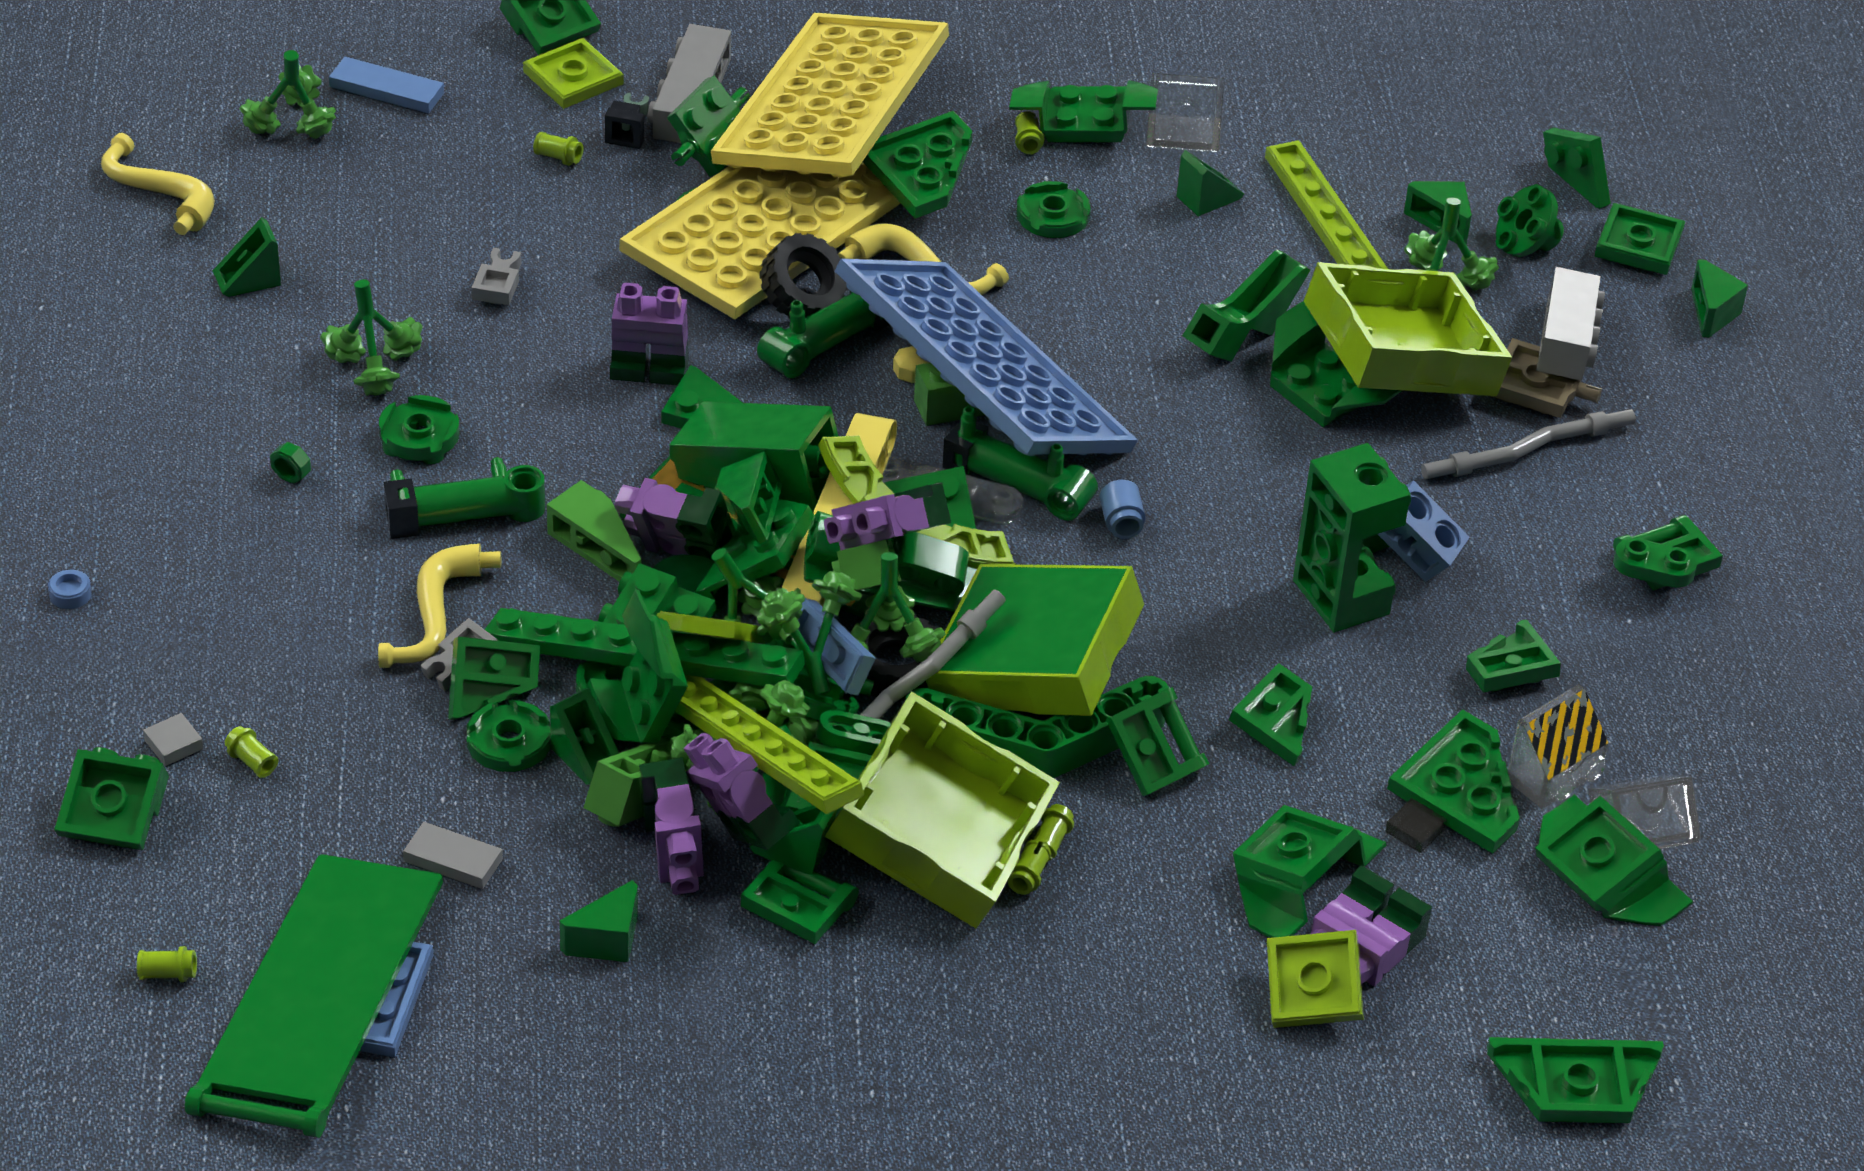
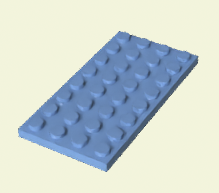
(985, 357)

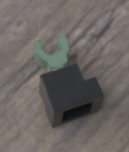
(626, 122)

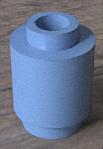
(1122, 508)

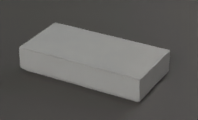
(453, 855)

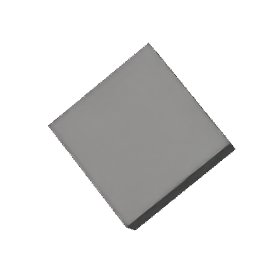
(173, 739)

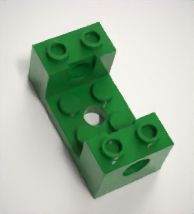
(1345, 501)

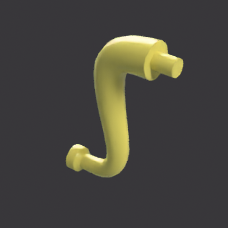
(196, 194)
(882, 237)
(433, 574)

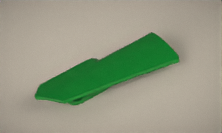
(929, 568)

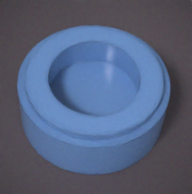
(69, 589)

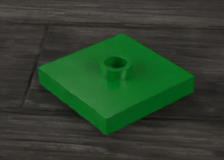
(1640, 238)

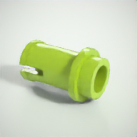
(1028, 137)
(560, 148)
(243, 744)
(1056, 822)
(1027, 871)
(167, 964)

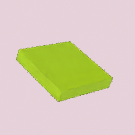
(573, 73)
(711, 627)
(1314, 979)

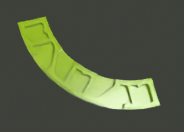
(863, 481)

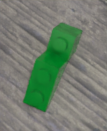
(1253, 305)

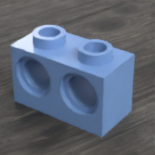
(1429, 538)

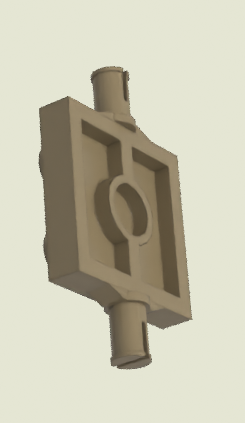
(1538, 389)

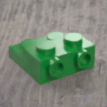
(550, 22)
(659, 594)
(111, 798)

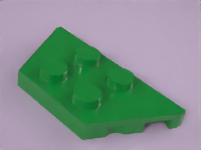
(761, 559)
(1577, 1076)

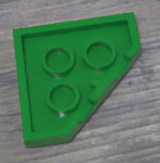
(922, 162)
(1463, 781)

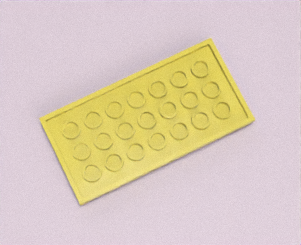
(830, 94)
(728, 225)

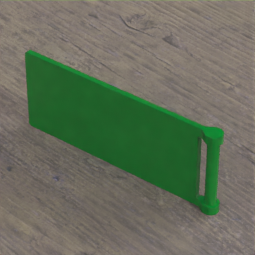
(316, 993)

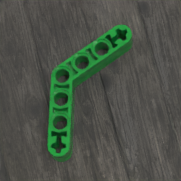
(1055, 743)

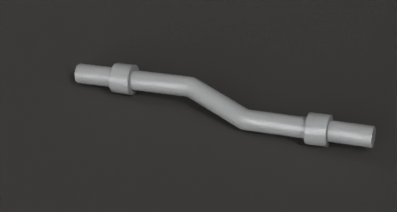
(1463, 462)
(969, 626)

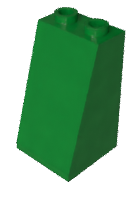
(734, 431)

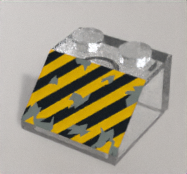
(1557, 748)

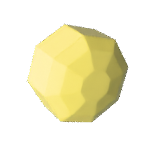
(905, 363)

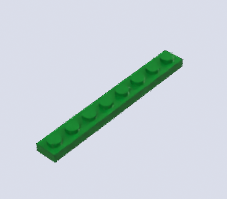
(613, 645)

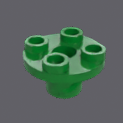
(1528, 222)

